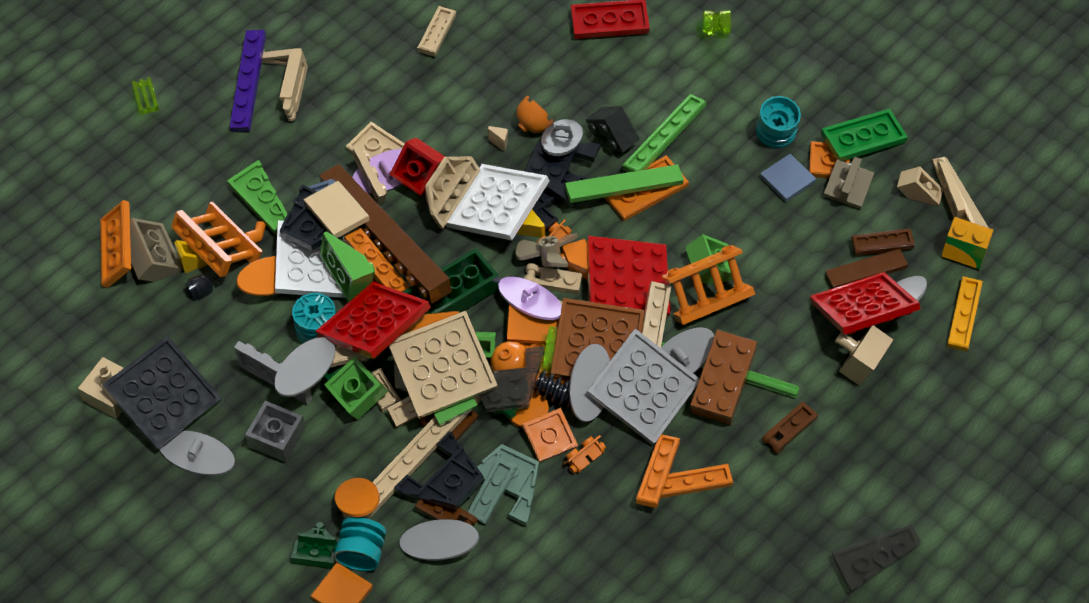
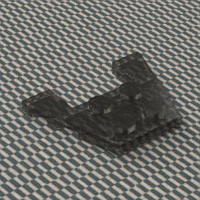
(514, 385)

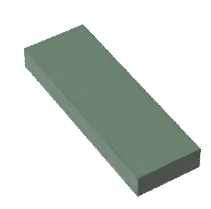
(492, 490)

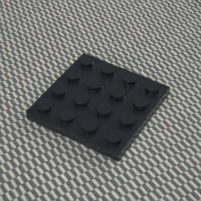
(161, 393)

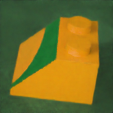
(967, 243)

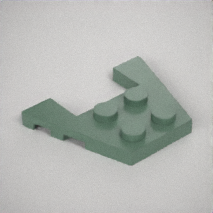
(523, 482)

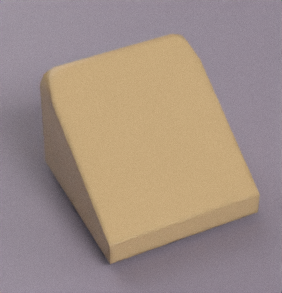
(498, 137)

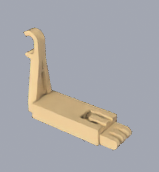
(293, 79)

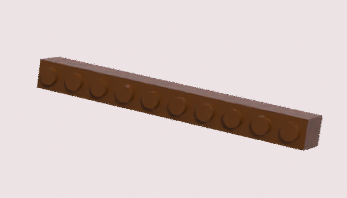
(394, 242)

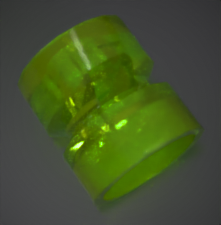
(716, 22)

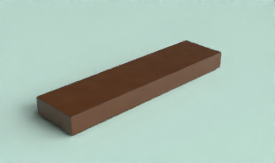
(886, 262)

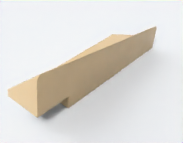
(956, 194)

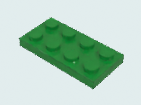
(864, 135)

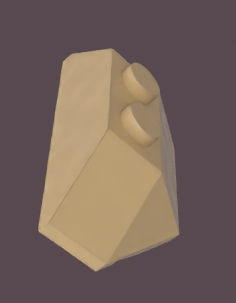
(449, 186)

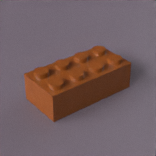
(723, 377)

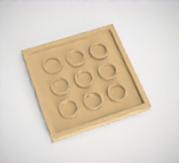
(442, 364)

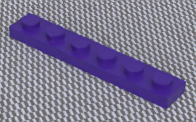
(247, 81)

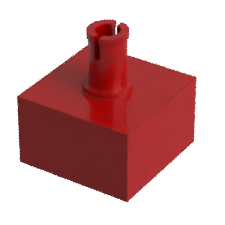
(416, 165)

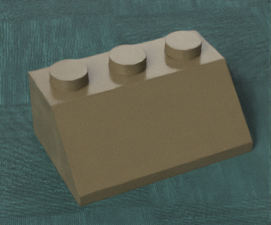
(152, 251)

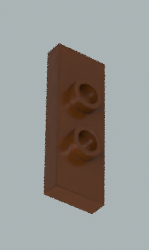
(882, 242)

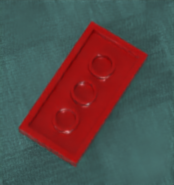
(610, 19)

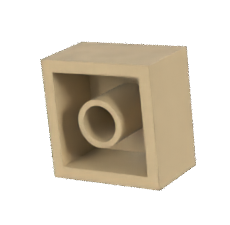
(863, 354)
(91, 388)

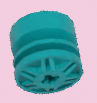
(778, 122)
(310, 314)
(360, 544)

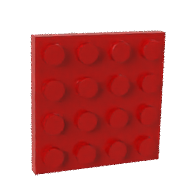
(623, 270)
(864, 303)
(373, 319)

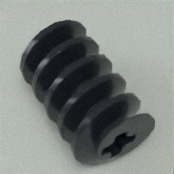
(553, 388)

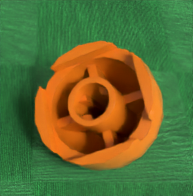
(532, 117)
(508, 356)

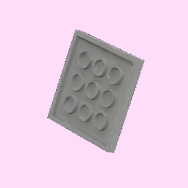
(643, 386)

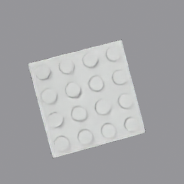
(498, 202)
(302, 270)

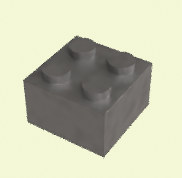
(275, 431)

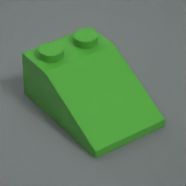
(346, 266)

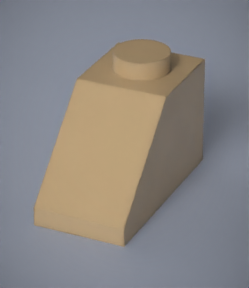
(920, 186)

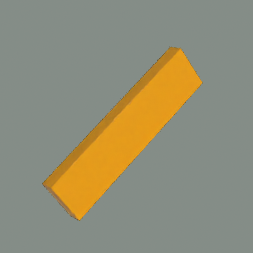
(964, 313)

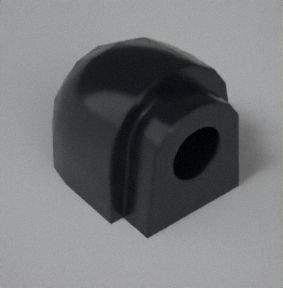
(199, 286)

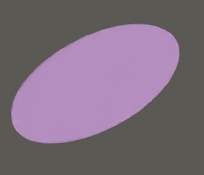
(383, 163)
(530, 298)

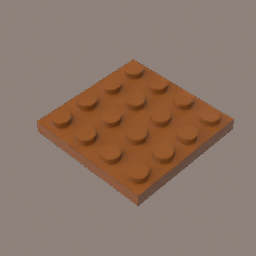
(588, 324)

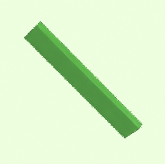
(665, 134)
(624, 183)

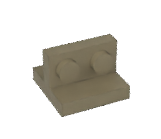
(849, 183)

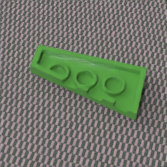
(258, 194)

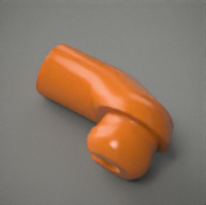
(257, 234)

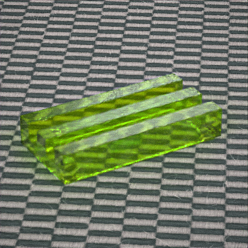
(142, 84)
(550, 347)

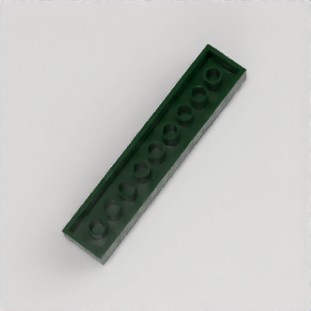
(470, 282)

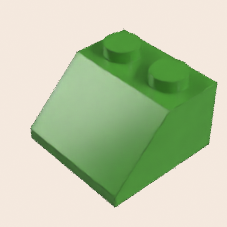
(704, 247)
(356, 388)

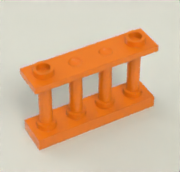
(206, 248)
(721, 299)

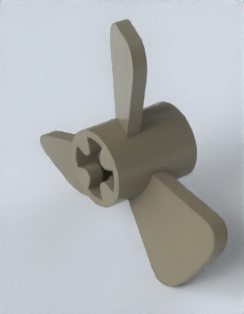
(547, 248)

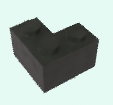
(614, 126)

